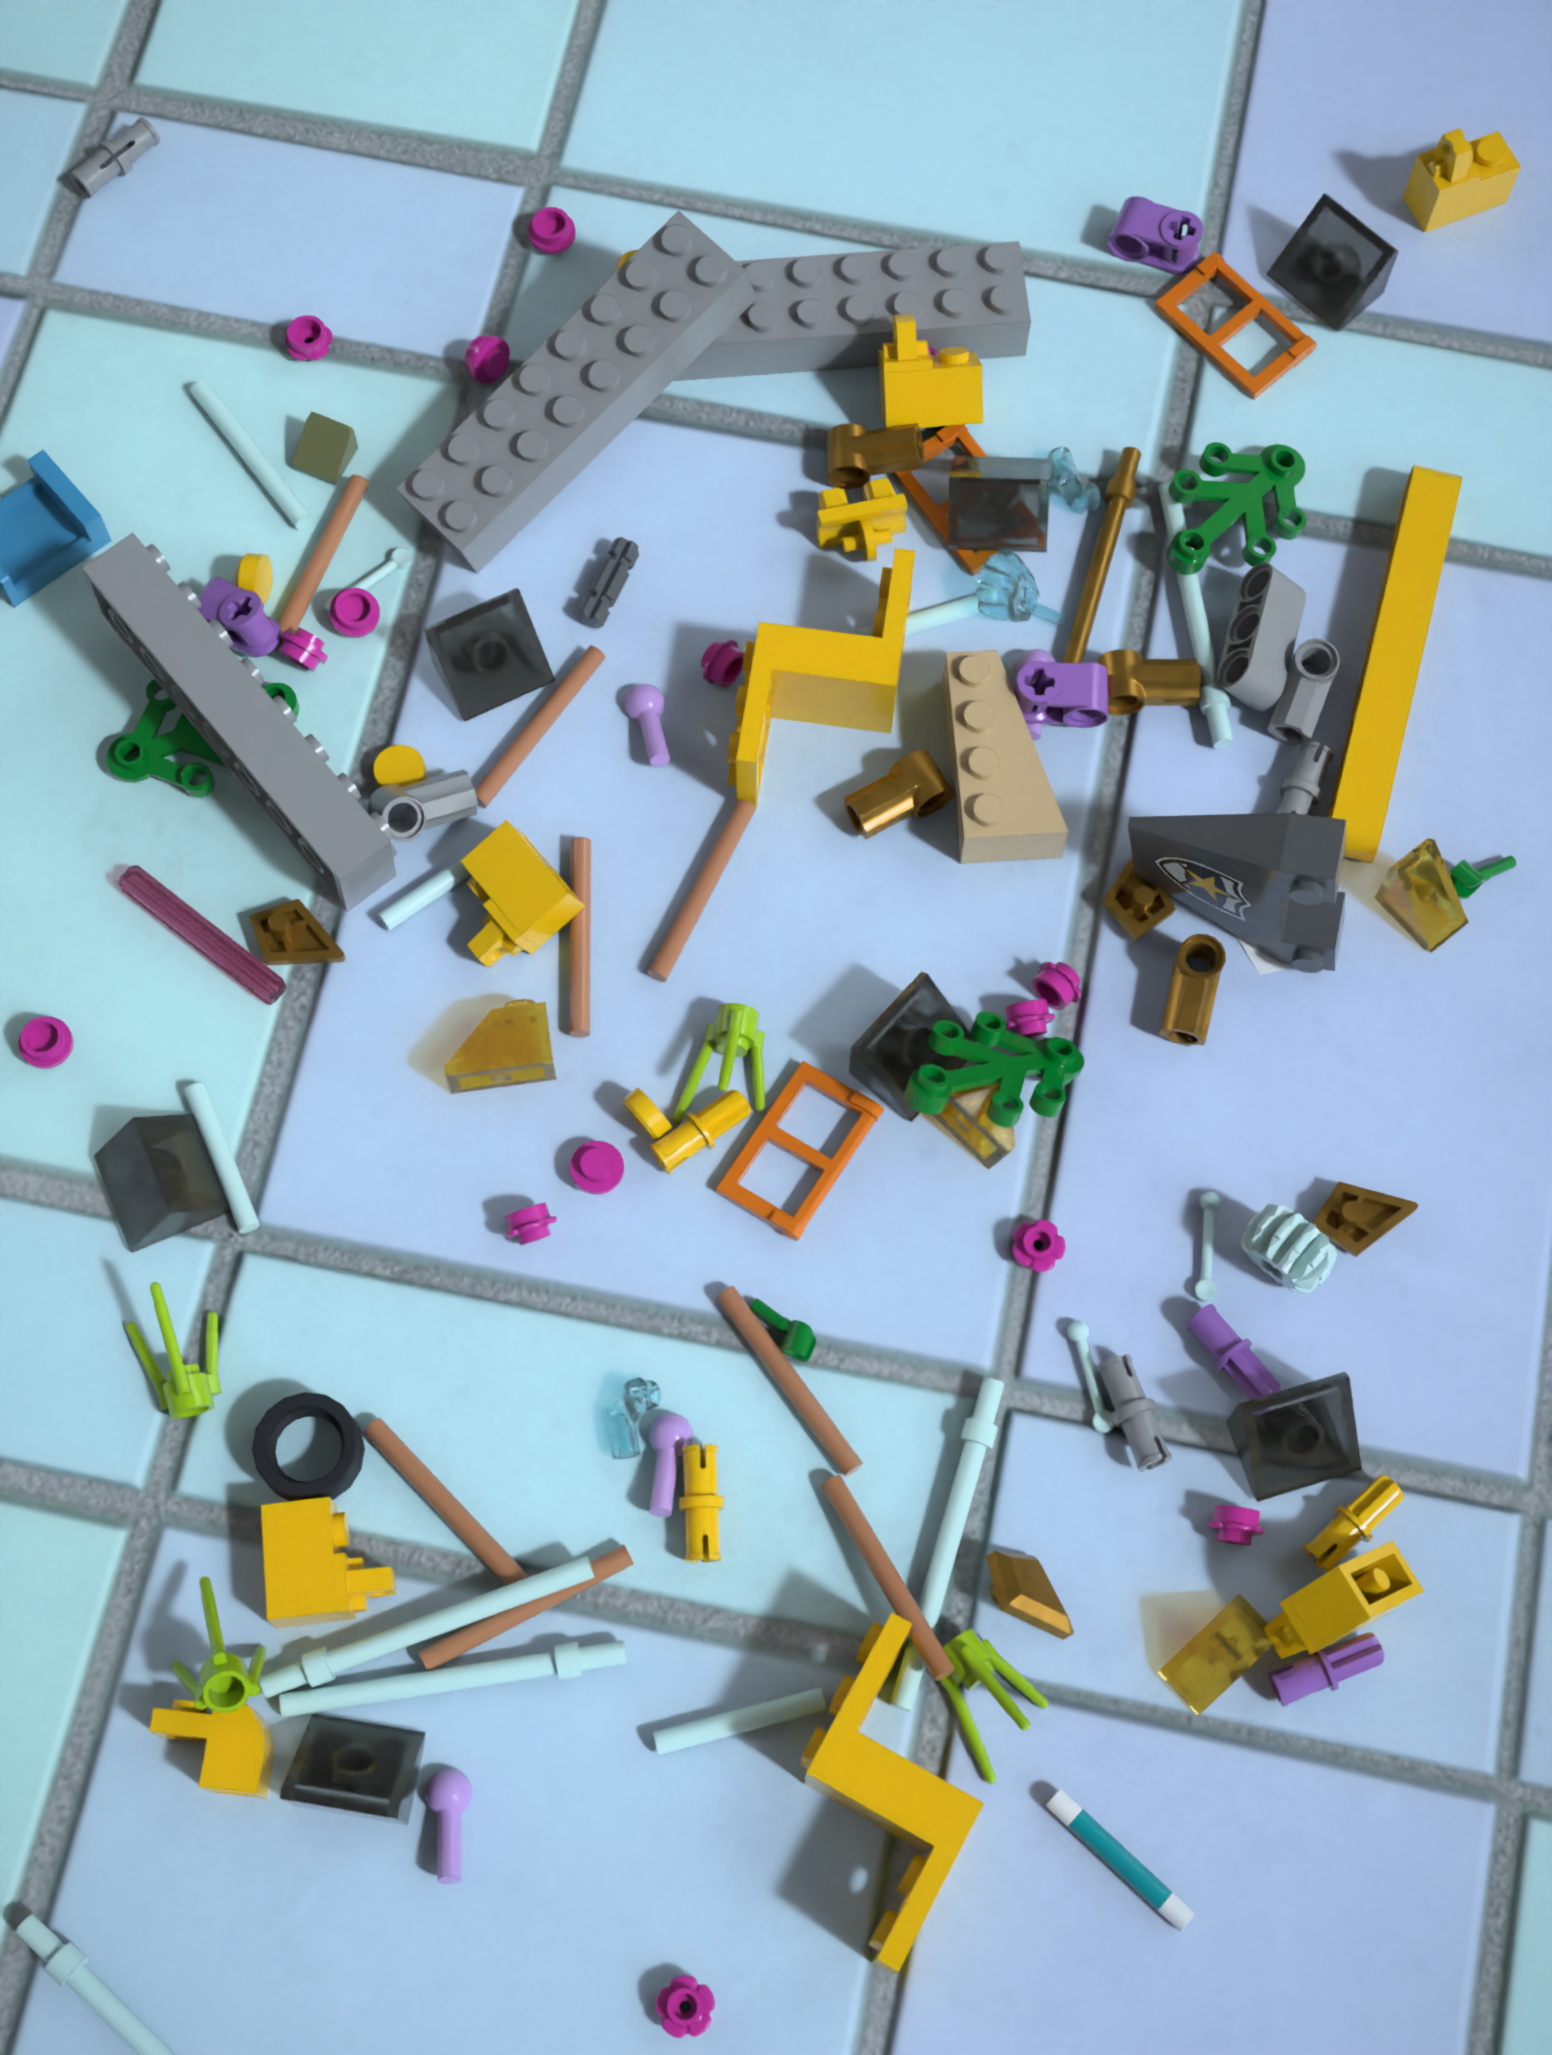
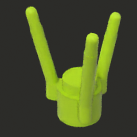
(734, 1035)
(186, 1389)
(974, 1665)
(224, 1676)

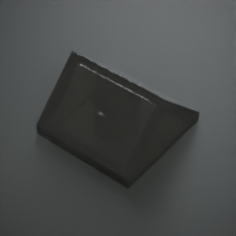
(1334, 264)
(999, 503)
(488, 654)
(899, 1044)
(160, 1179)
(1297, 1436)
(355, 1769)

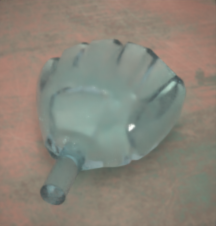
(1009, 591)

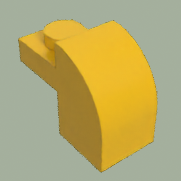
(237, 1746)

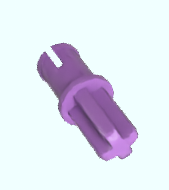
(1232, 1353)
(1326, 1668)

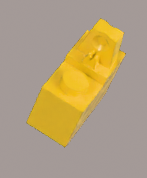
(1460, 179)
(927, 386)
(519, 891)
(305, 1568)
(1343, 1601)

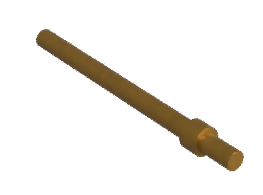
(1118, 497)

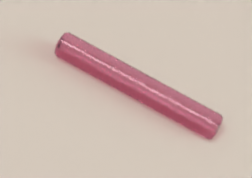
(202, 934)

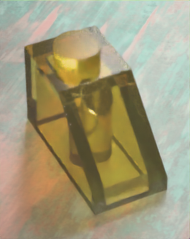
(505, 1050)

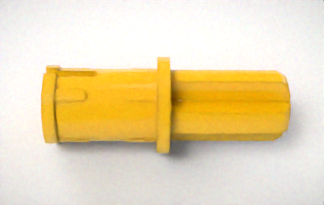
(700, 1130)
(1354, 1523)

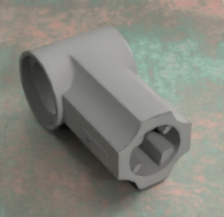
(1304, 693)
(427, 803)

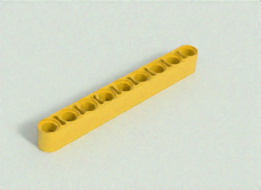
(1393, 659)

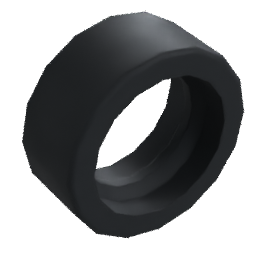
(285, 1413)

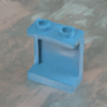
(45, 530)

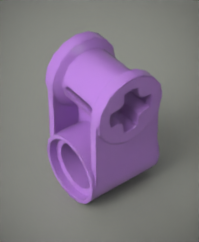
(1151, 233)
(241, 617)
(1064, 693)

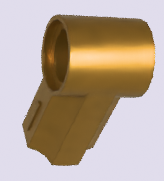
(858, 453)
(1149, 682)
(908, 789)
(1192, 992)

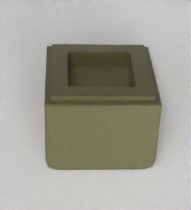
(324, 448)

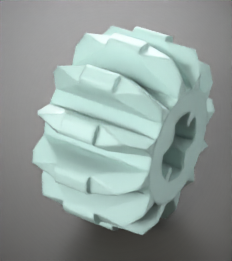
(1289, 1248)

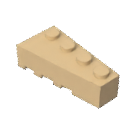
(997, 776)

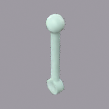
(400, 559)
(1206, 1289)
(1102, 1420)

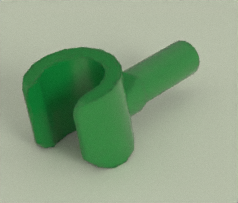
(1468, 880)
(799, 1337)

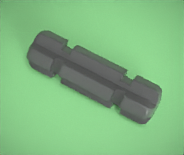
(608, 582)

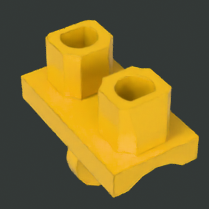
(861, 523)

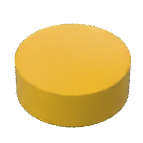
(255, 574)
(399, 766)
(646, 1114)

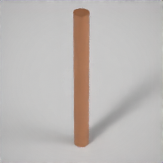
(322, 554)
(538, 725)
(701, 890)
(580, 939)
(789, 1381)
(444, 1502)
(888, 1577)
(494, 1625)

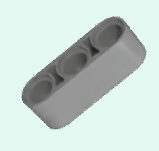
(1261, 637)

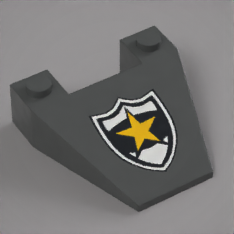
(1253, 875)

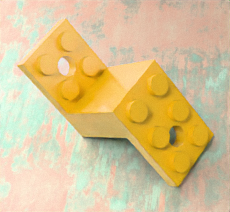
(820, 678)
(889, 1792)

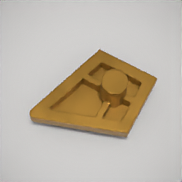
(1137, 903)
(293, 936)
(1360, 1216)
(1026, 1592)

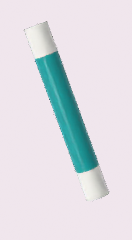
(1120, 1859)

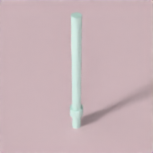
(1213, 699)
(977, 1437)
(566, 1661)
(321, 1665)
(68, 1966)

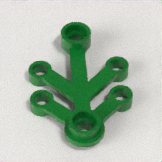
(1275, 469)
(182, 738)
(1050, 1059)

